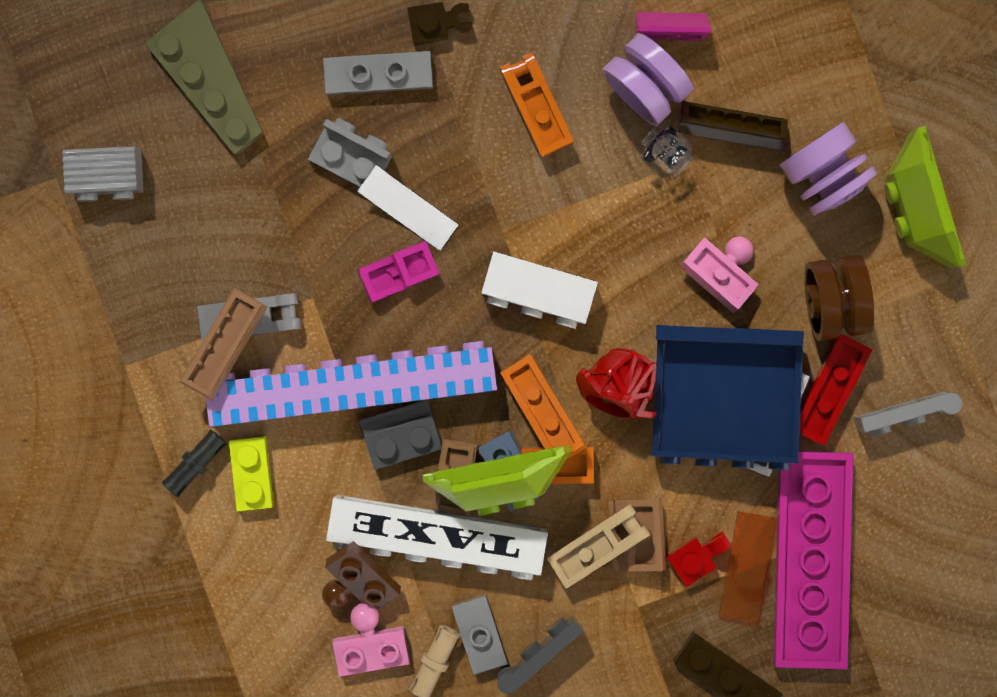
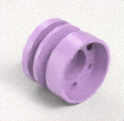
(829, 169)

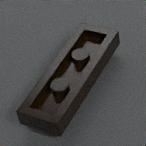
(721, 671)

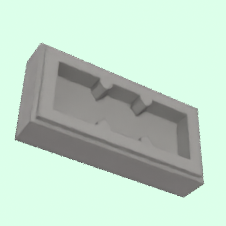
(479, 634)

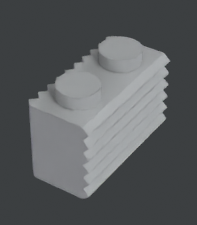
(103, 172)

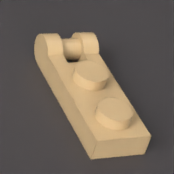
(597, 547)

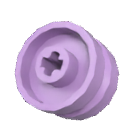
(647, 79)

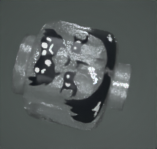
(666, 151)

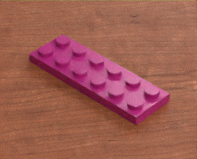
(813, 562)

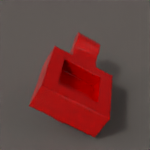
(694, 560)

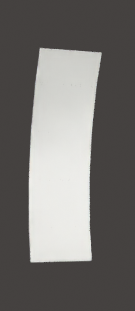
(407, 208)

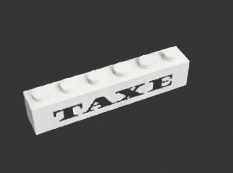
(437, 535)

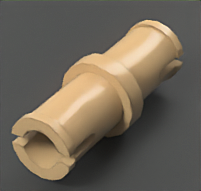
(434, 661)

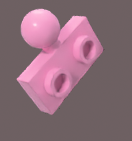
(720, 272)
(370, 648)

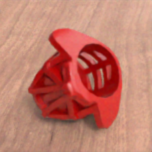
(620, 378)

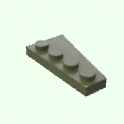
(201, 68)

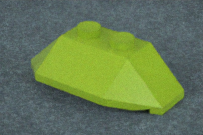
(922, 203)
(500, 480)

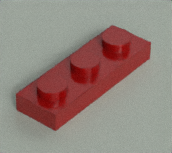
(832, 388)

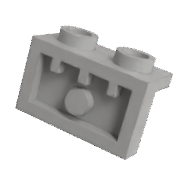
(348, 153)

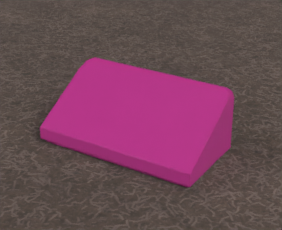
(673, 26)

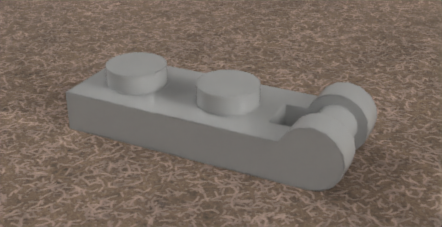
(208, 314)
(908, 412)

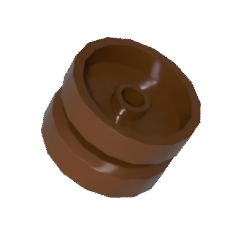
(839, 297)

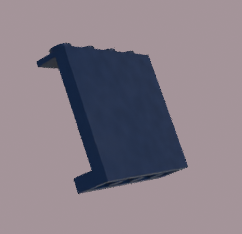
(728, 396)

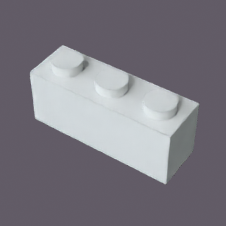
(538, 290)

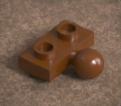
(360, 576)

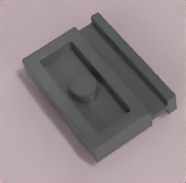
(401, 434)

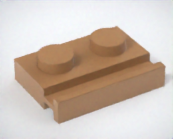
(650, 552)

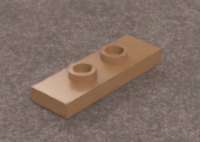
(223, 344)

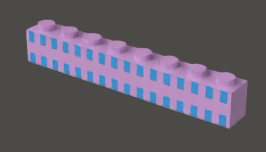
(353, 386)

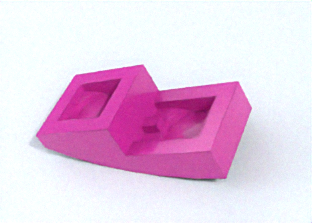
(398, 272)

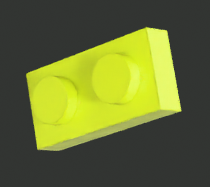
(251, 473)

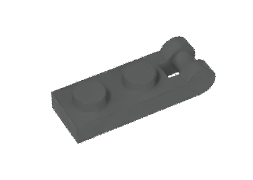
(538, 655)

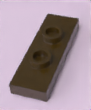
(733, 126)

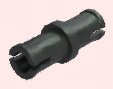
(194, 463)

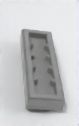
(378, 73)

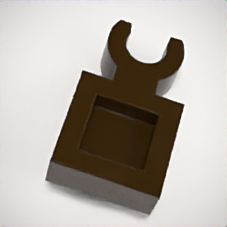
(430, 22)

